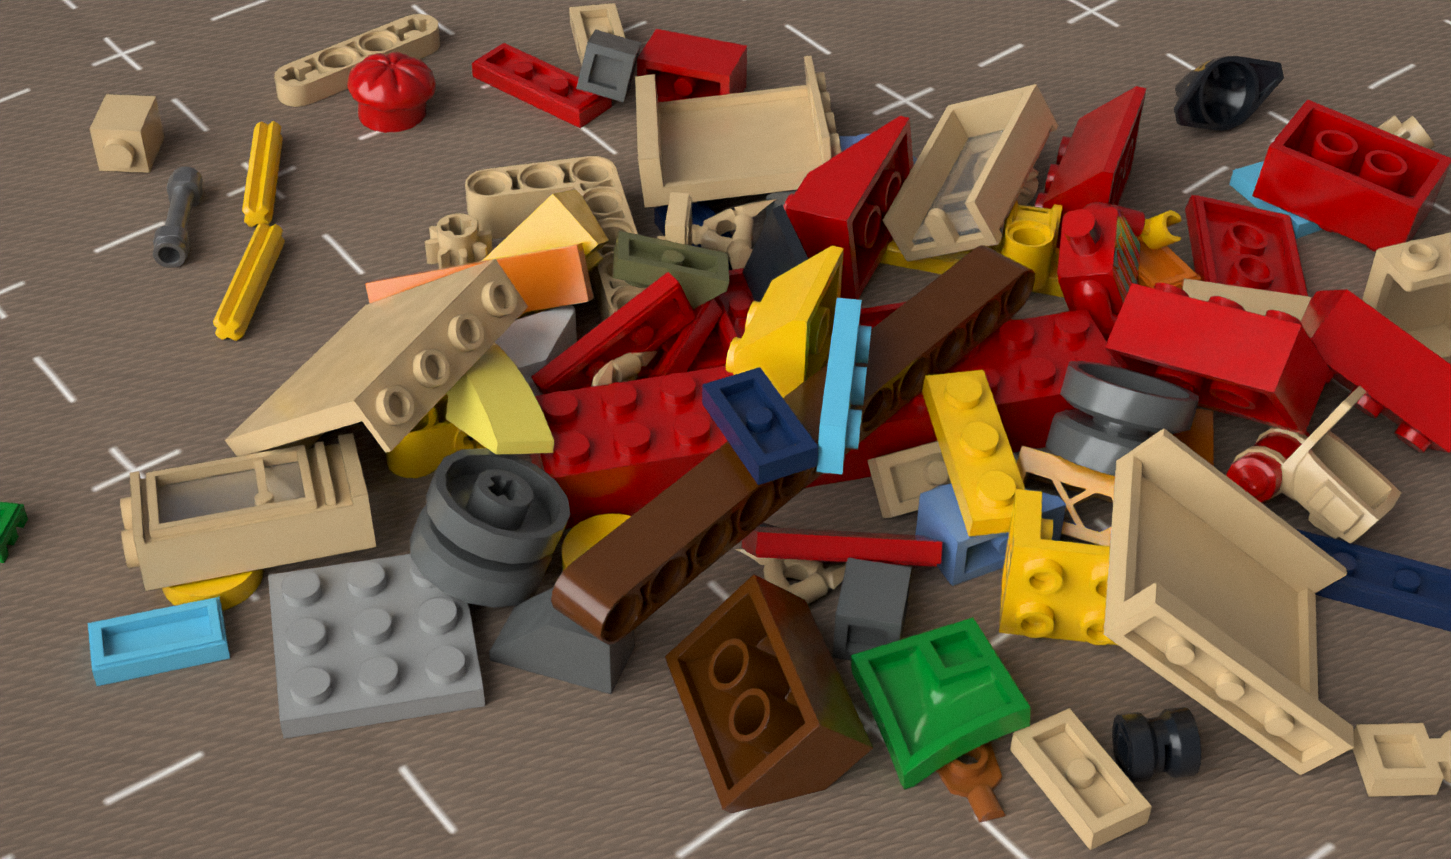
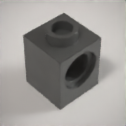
(608, 65)
(870, 606)

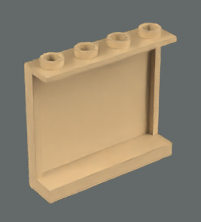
(733, 140)
(388, 363)
(1221, 600)

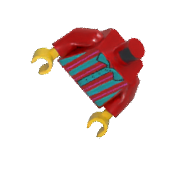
(1103, 256)

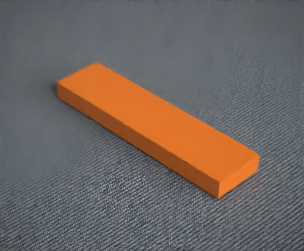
(541, 277)

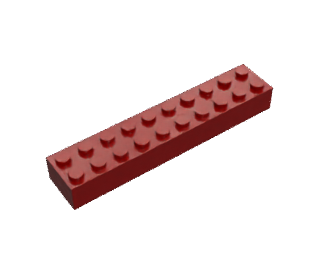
(640, 436)

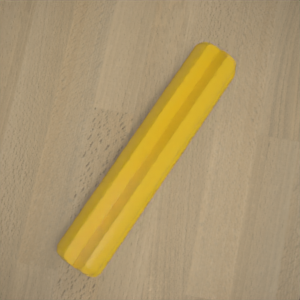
(262, 174)
(249, 282)

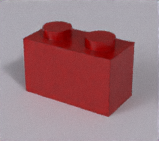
(693, 66)

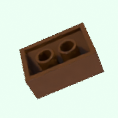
(766, 699)

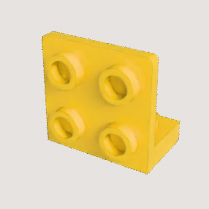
(1051, 584)

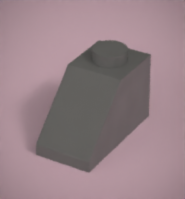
(554, 646)

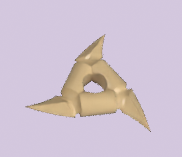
(741, 242)
(623, 368)
(813, 577)

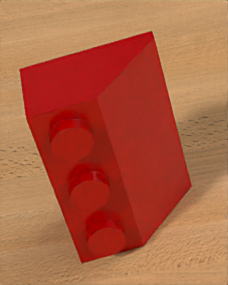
(1097, 157)
(1393, 367)

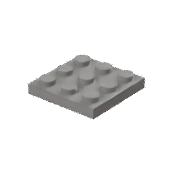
(369, 646)

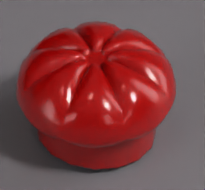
(391, 91)

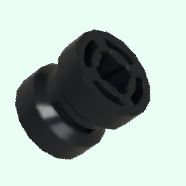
(1157, 744)

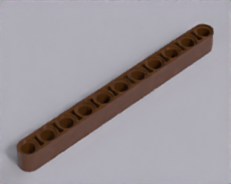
(720, 502)

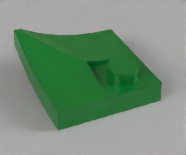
(938, 697)

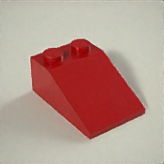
(848, 200)

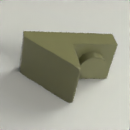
(645, 259)

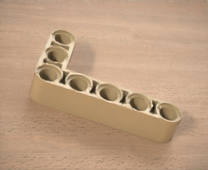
(510, 194)

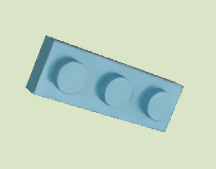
(843, 386)

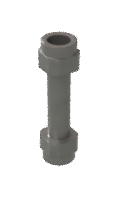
(172, 240)

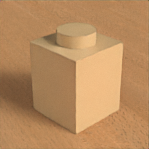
(127, 133)

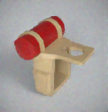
(1320, 473)

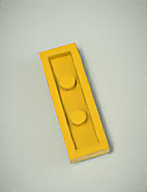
(974, 449)

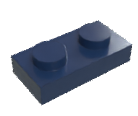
(759, 425)

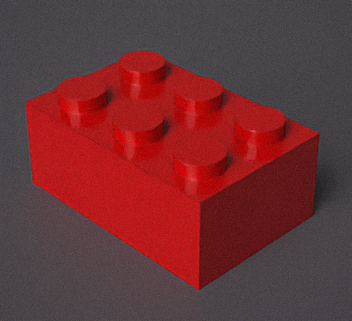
(1351, 177)
(1223, 354)

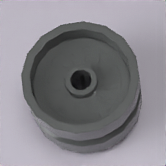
(1115, 413)
(489, 527)

